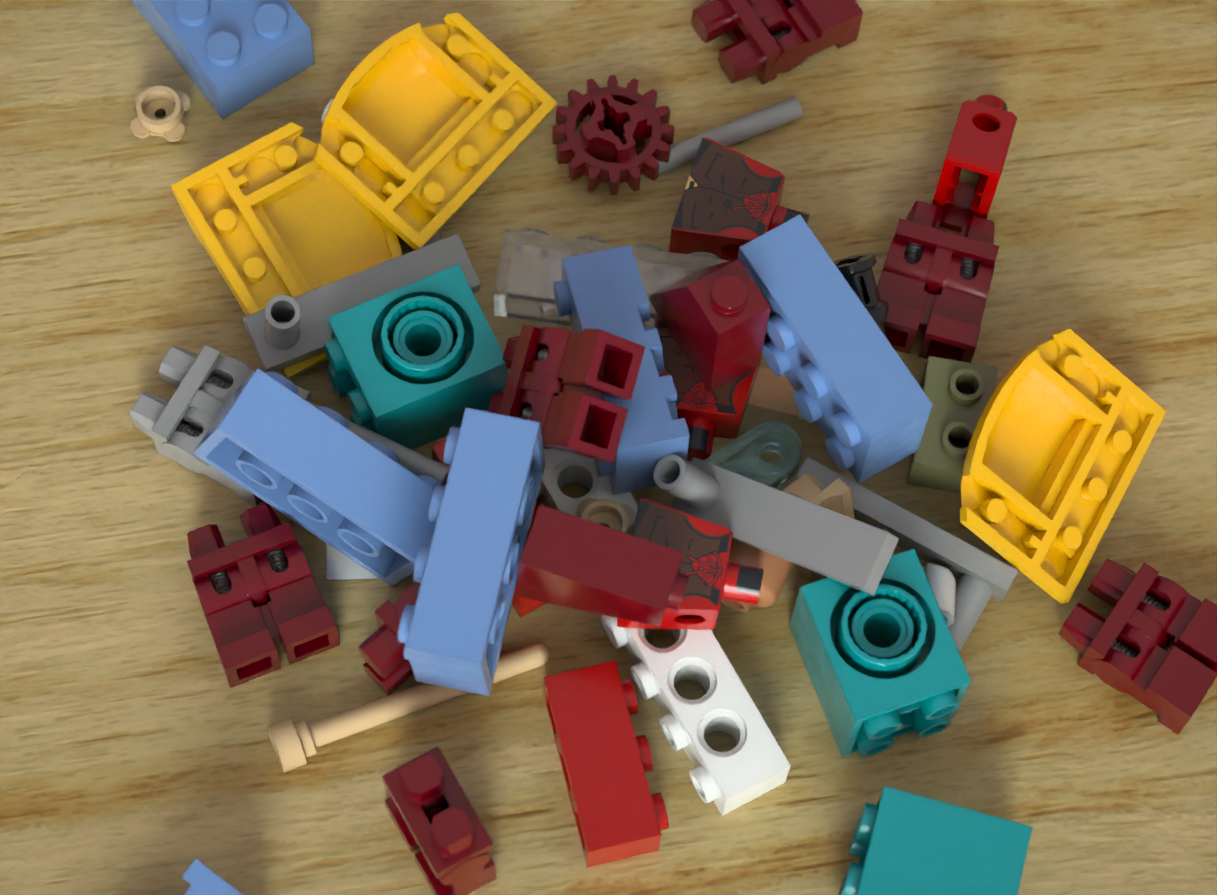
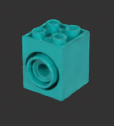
(415, 359)
(879, 659)
(933, 849)

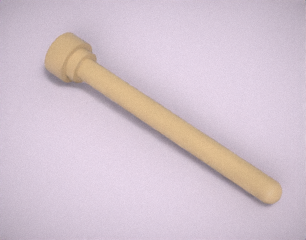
(298, 740)

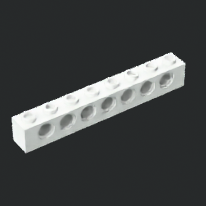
(720, 777)

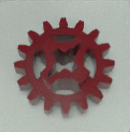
(599, 151)

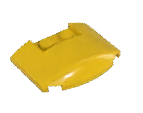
(428, 124)
(281, 223)
(1055, 460)

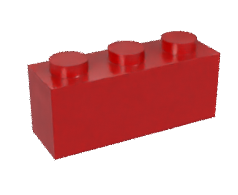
(604, 763)

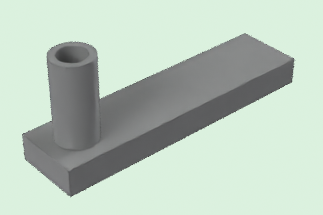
(296, 327)
(779, 522)
(977, 571)

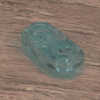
(745, 452)

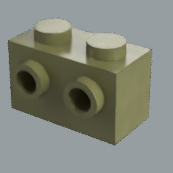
(958, 398)

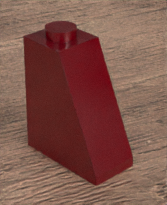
(716, 321)
(599, 569)

